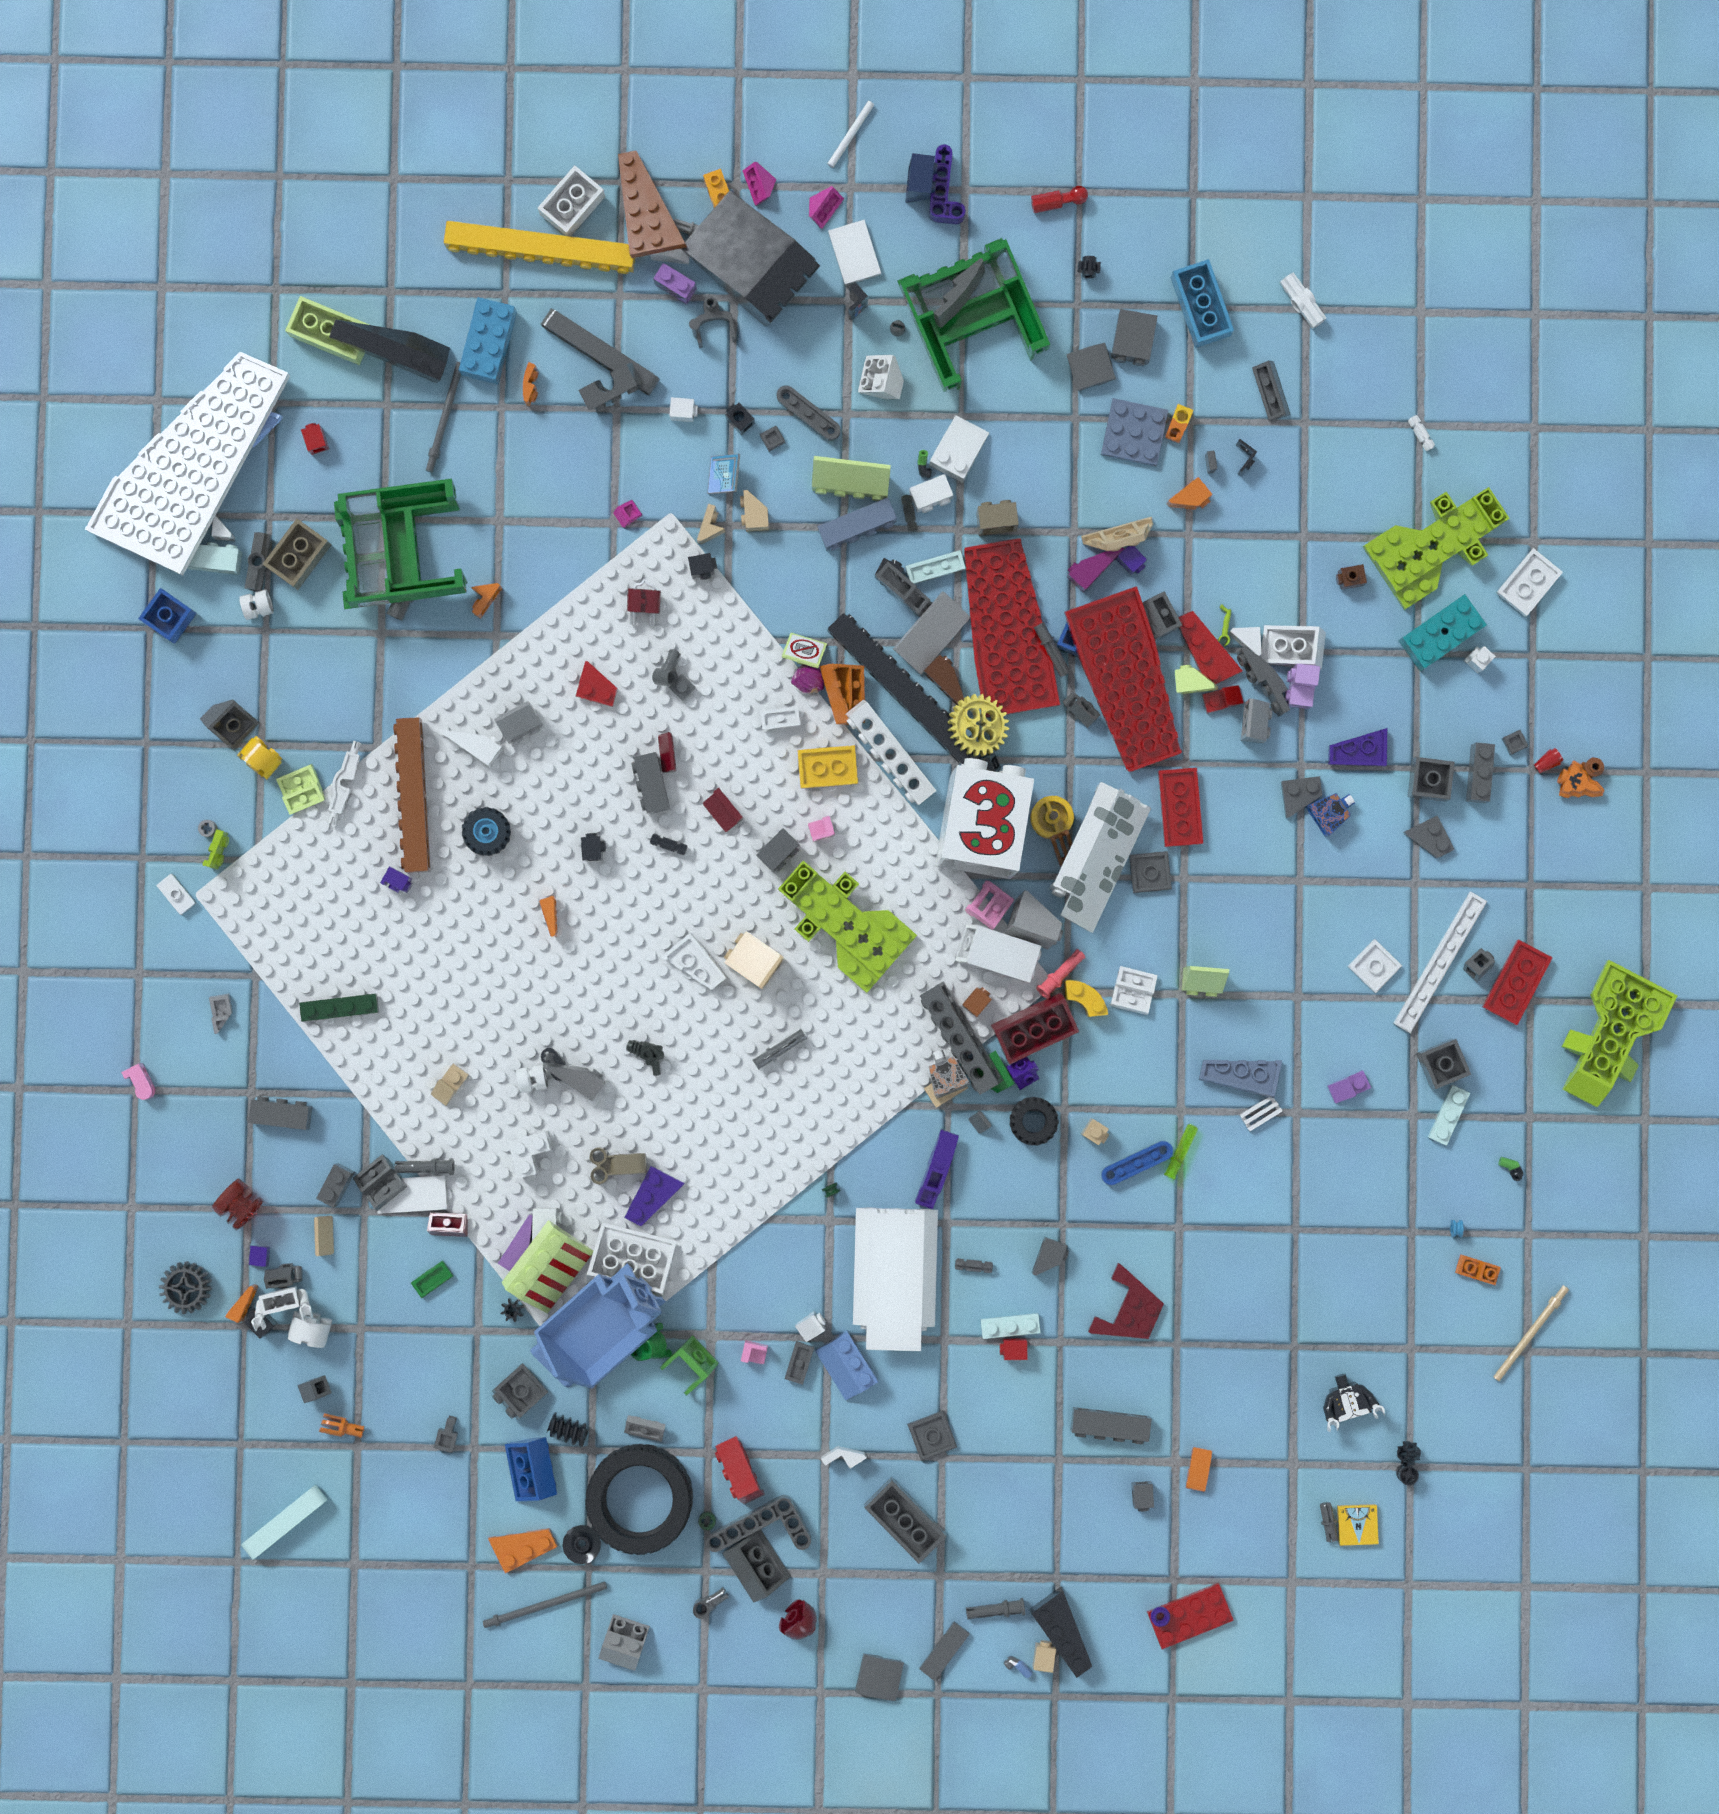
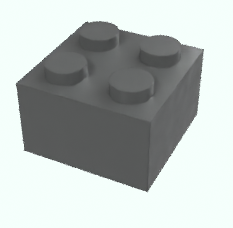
(1431, 779)
(1443, 1063)

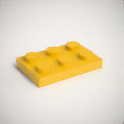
(827, 767)

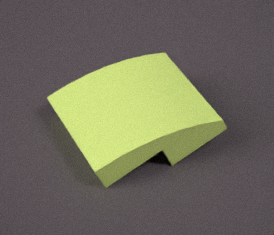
(301, 789)

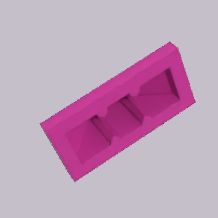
(759, 182)
(824, 205)

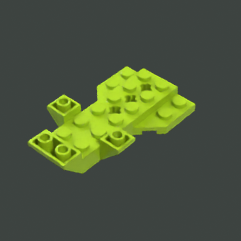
(1452, 533)
(829, 909)
(1605, 1052)

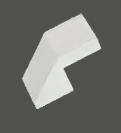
(220, 531)
(851, 1456)

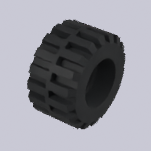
(1049, 1128)

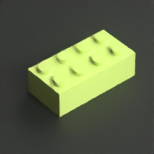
(313, 325)

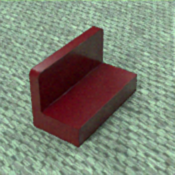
(722, 810)

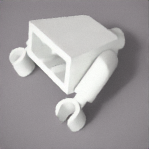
(280, 1301)

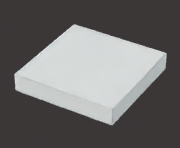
(1374, 966)

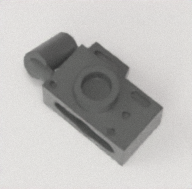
(1081, 709)
(282, 1276)

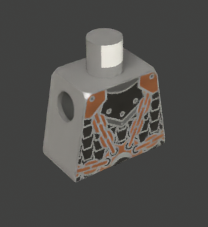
(946, 1075)

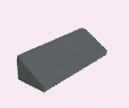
(1271, 390)

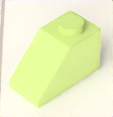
(1192, 681)

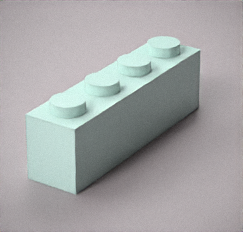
(217, 559)

